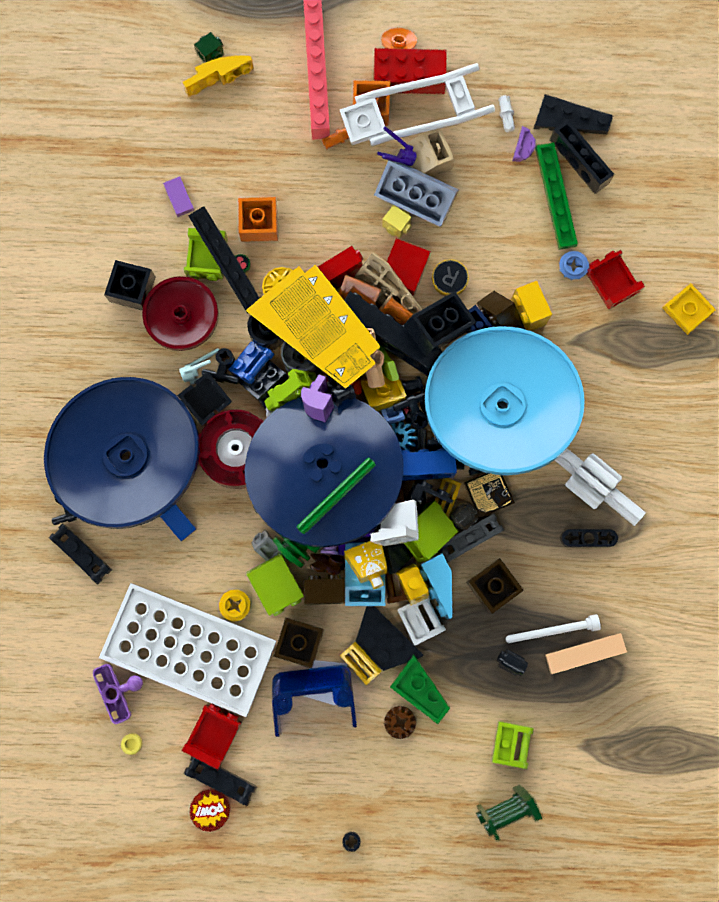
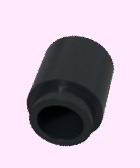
(512, 662)

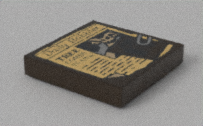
(488, 493)

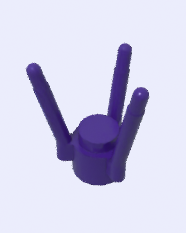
(404, 156)

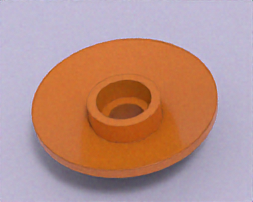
(399, 39)

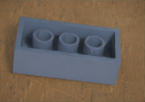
(416, 192)

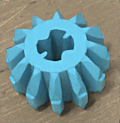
(407, 432)

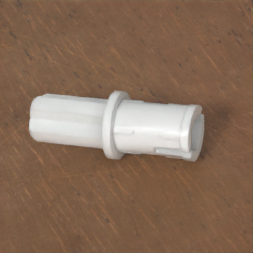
(506, 113)

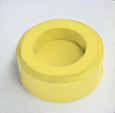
(131, 744)

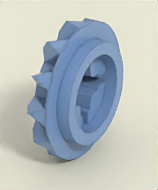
(580, 261)

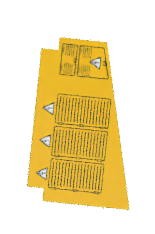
(317, 324)

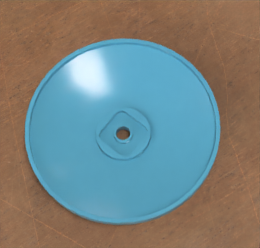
(509, 367)

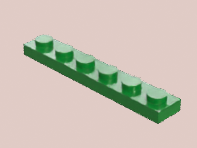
(556, 196)

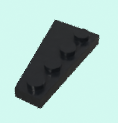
(556, 111)

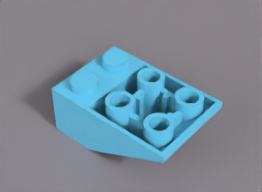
(439, 579)
(361, 593)

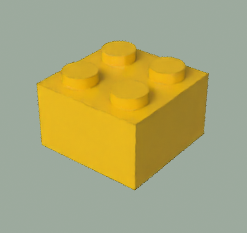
(532, 306)

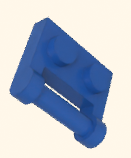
(250, 362)

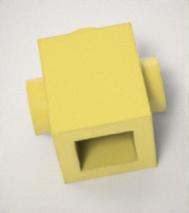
(397, 221)

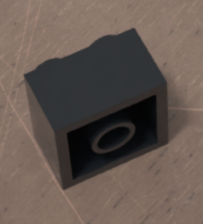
(129, 285)

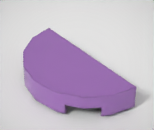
(525, 145)

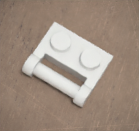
(416, 624)

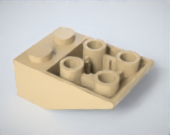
(432, 153)

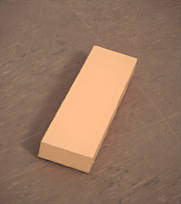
(585, 653)

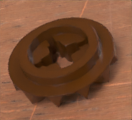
(403, 713)

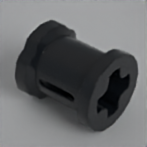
(413, 385)

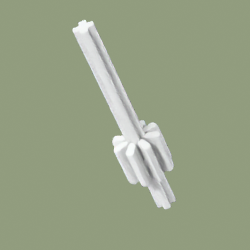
(596, 483)

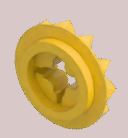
(225, 604)

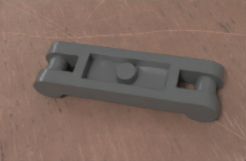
(471, 538)

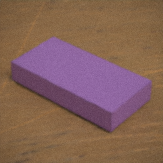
(178, 196)

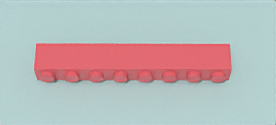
(316, 69)

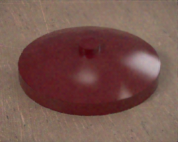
(180, 313)

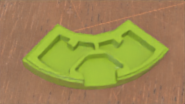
(389, 368)

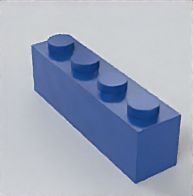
(428, 465)

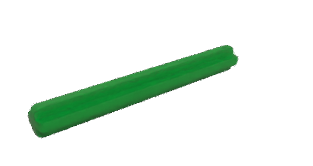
(336, 496)

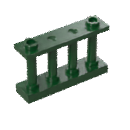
(508, 812)

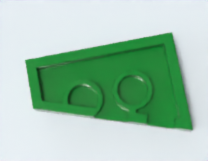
(420, 691)

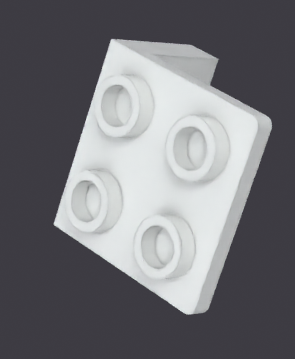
(399, 525)

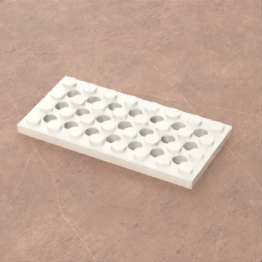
(185, 682)

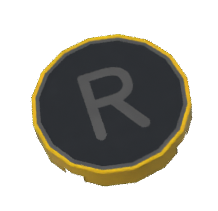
(450, 277)

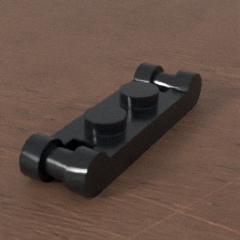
(80, 553)
(221, 781)

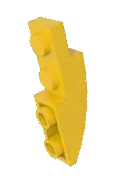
(223, 69)

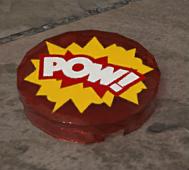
(209, 810)

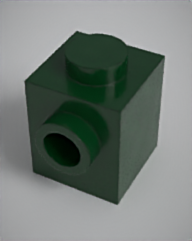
(209, 47)

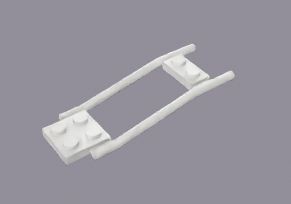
(365, 121)

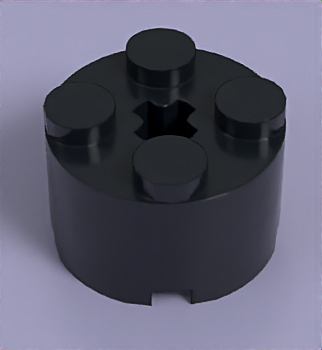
(260, 337)

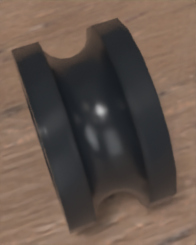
(356, 845)

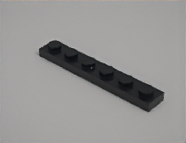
(224, 257)

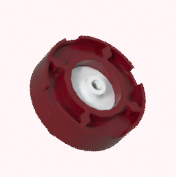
(217, 445)

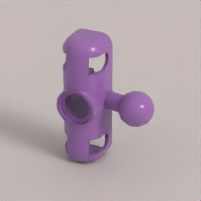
(110, 681)

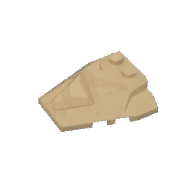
(381, 275)

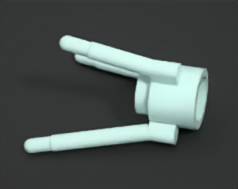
(190, 371)

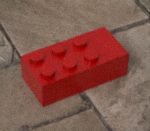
(410, 65)

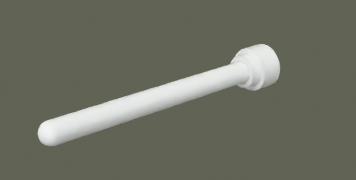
(591, 623)

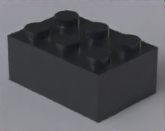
(439, 323)

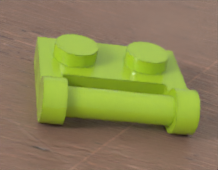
(506, 743)

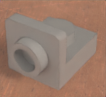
(265, 546)

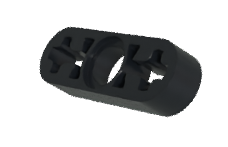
(603, 543)

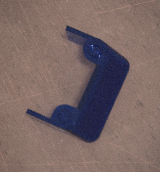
(308, 682)

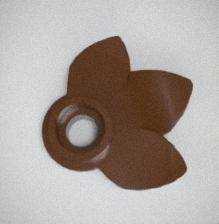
(332, 565)

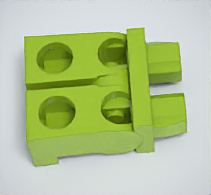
(289, 389)

